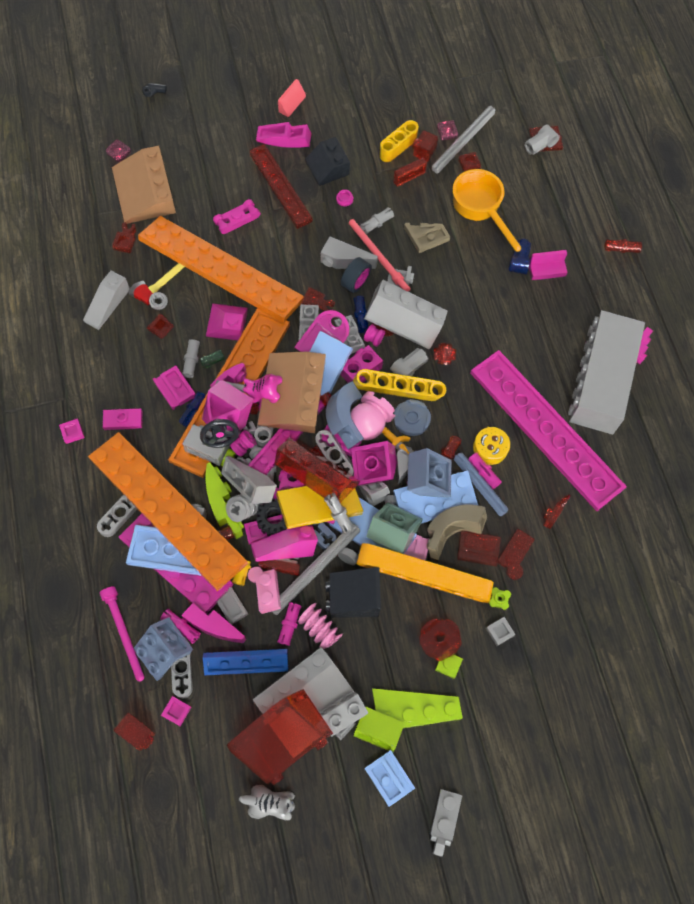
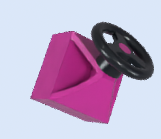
(224, 414)

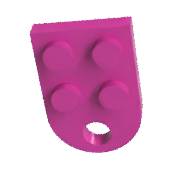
(323, 324)

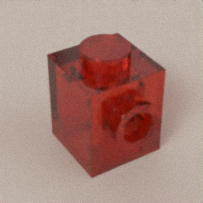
(425, 145)

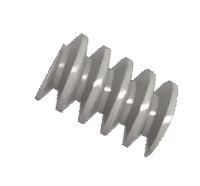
(240, 508)

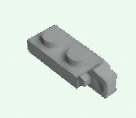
(444, 820)

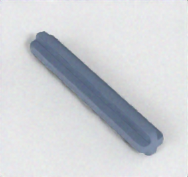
(481, 484)

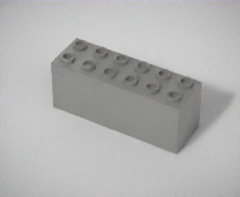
(606, 372)

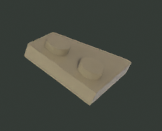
(427, 235)

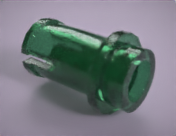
(211, 359)

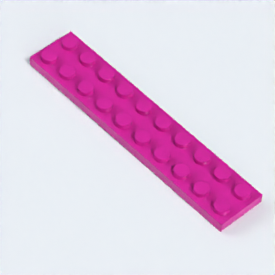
(548, 430)

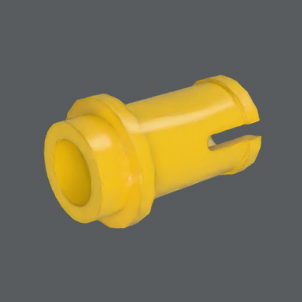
(240, 578)

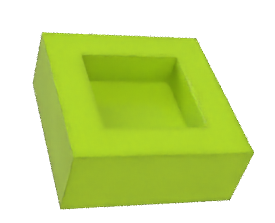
(449, 666)

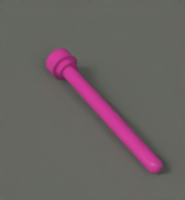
(109, 595)

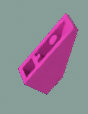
(286, 544)

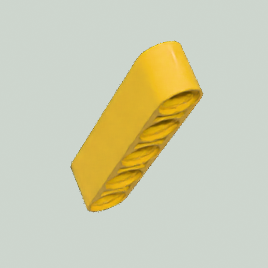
(407, 381)

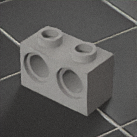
(344, 712)

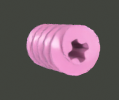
(319, 627)

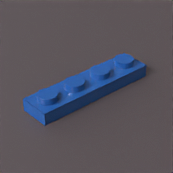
(245, 662)

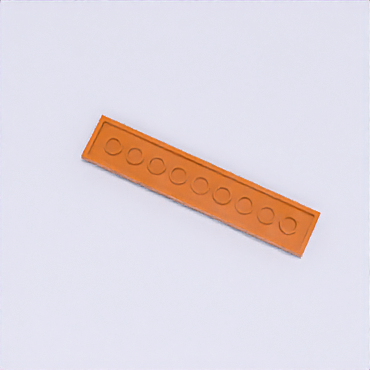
(221, 268)
(252, 349)
(168, 511)

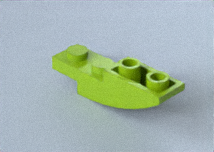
(218, 496)

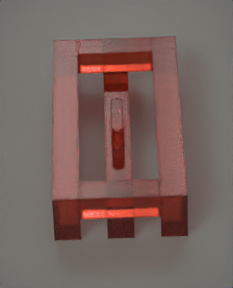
(409, 172)
(280, 566)

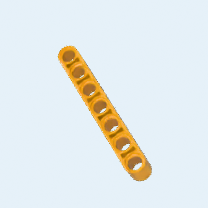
(425, 573)

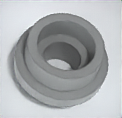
(158, 295)

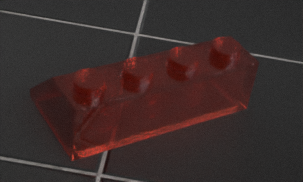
(314, 469)

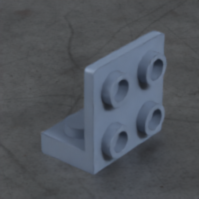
(161, 647)

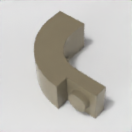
(451, 521)

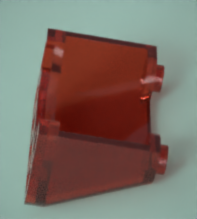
(281, 737)

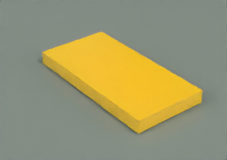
(305, 507)

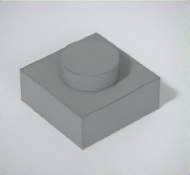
(500, 631)

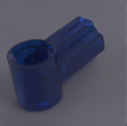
(520, 260)

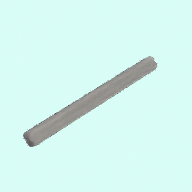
(463, 139)
(316, 567)

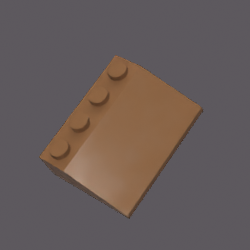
(143, 186)
(299, 391)

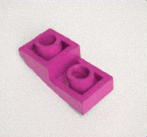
(643, 346)
(234, 374)

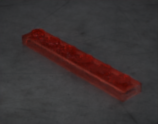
(281, 186)

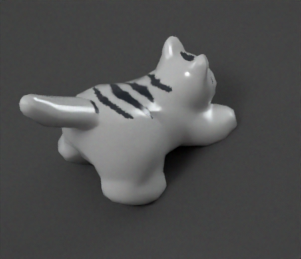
(265, 802)

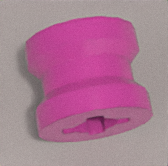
(374, 335)

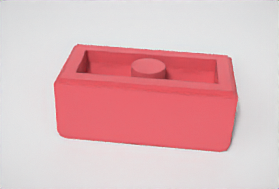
(291, 98)

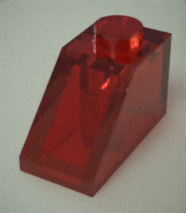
(135, 732)

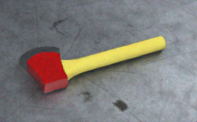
(142, 292)

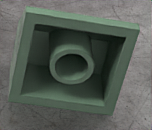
(393, 528)

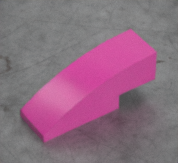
(284, 135)
(213, 624)

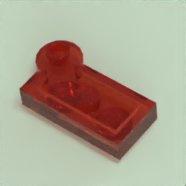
(515, 553)

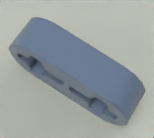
(324, 530)

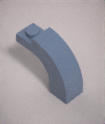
(339, 415)

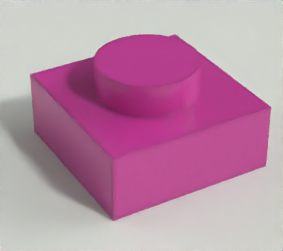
(71, 431)
(176, 711)

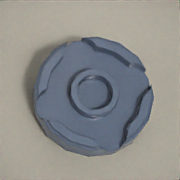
(412, 417)

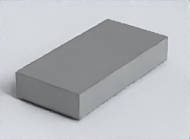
(232, 607)

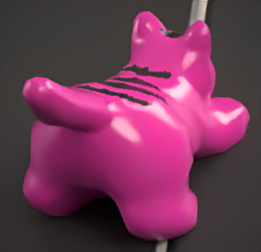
(263, 388)

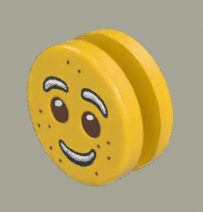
(492, 445)

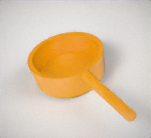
(478, 197)

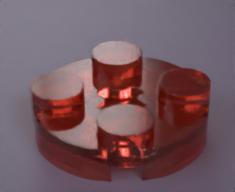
(442, 649)

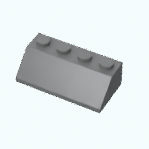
(405, 314)

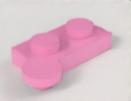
(267, 589)

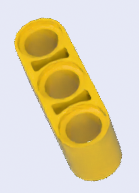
(398, 141)

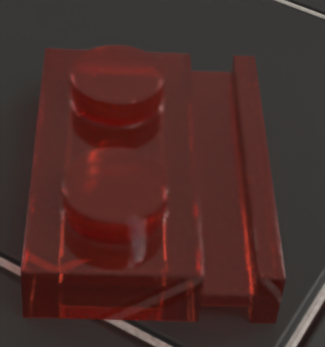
(478, 548)

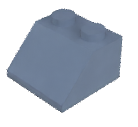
(429, 474)

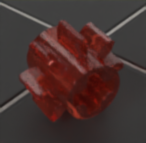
(444, 353)

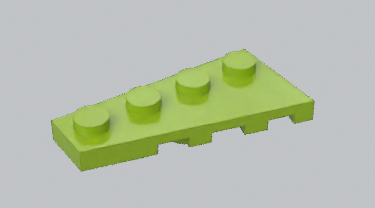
(417, 708)

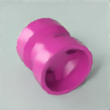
(243, 443)

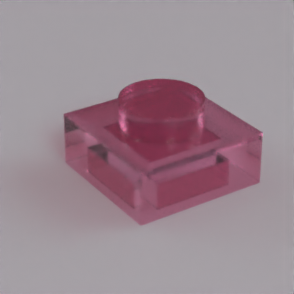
(447, 130)
(118, 150)

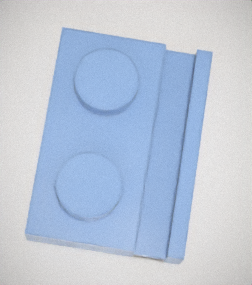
(389, 778)

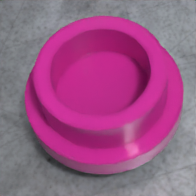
(344, 198)

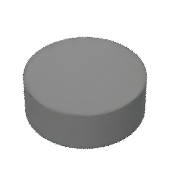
(348, 556)

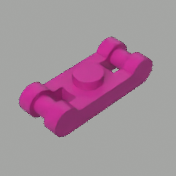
(237, 217)

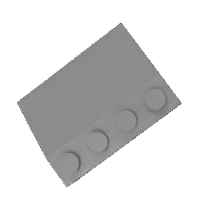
(316, 676)

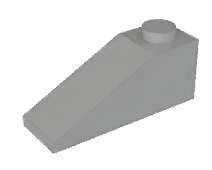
(340, 254)
(106, 299)
(249, 482)

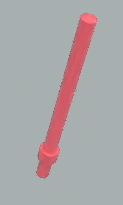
(397, 277)

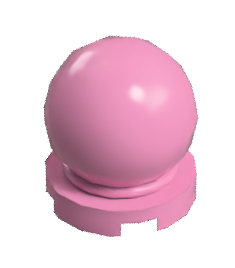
(372, 415)

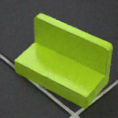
(379, 730)

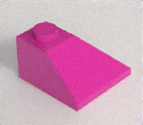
(226, 322)
(374, 462)

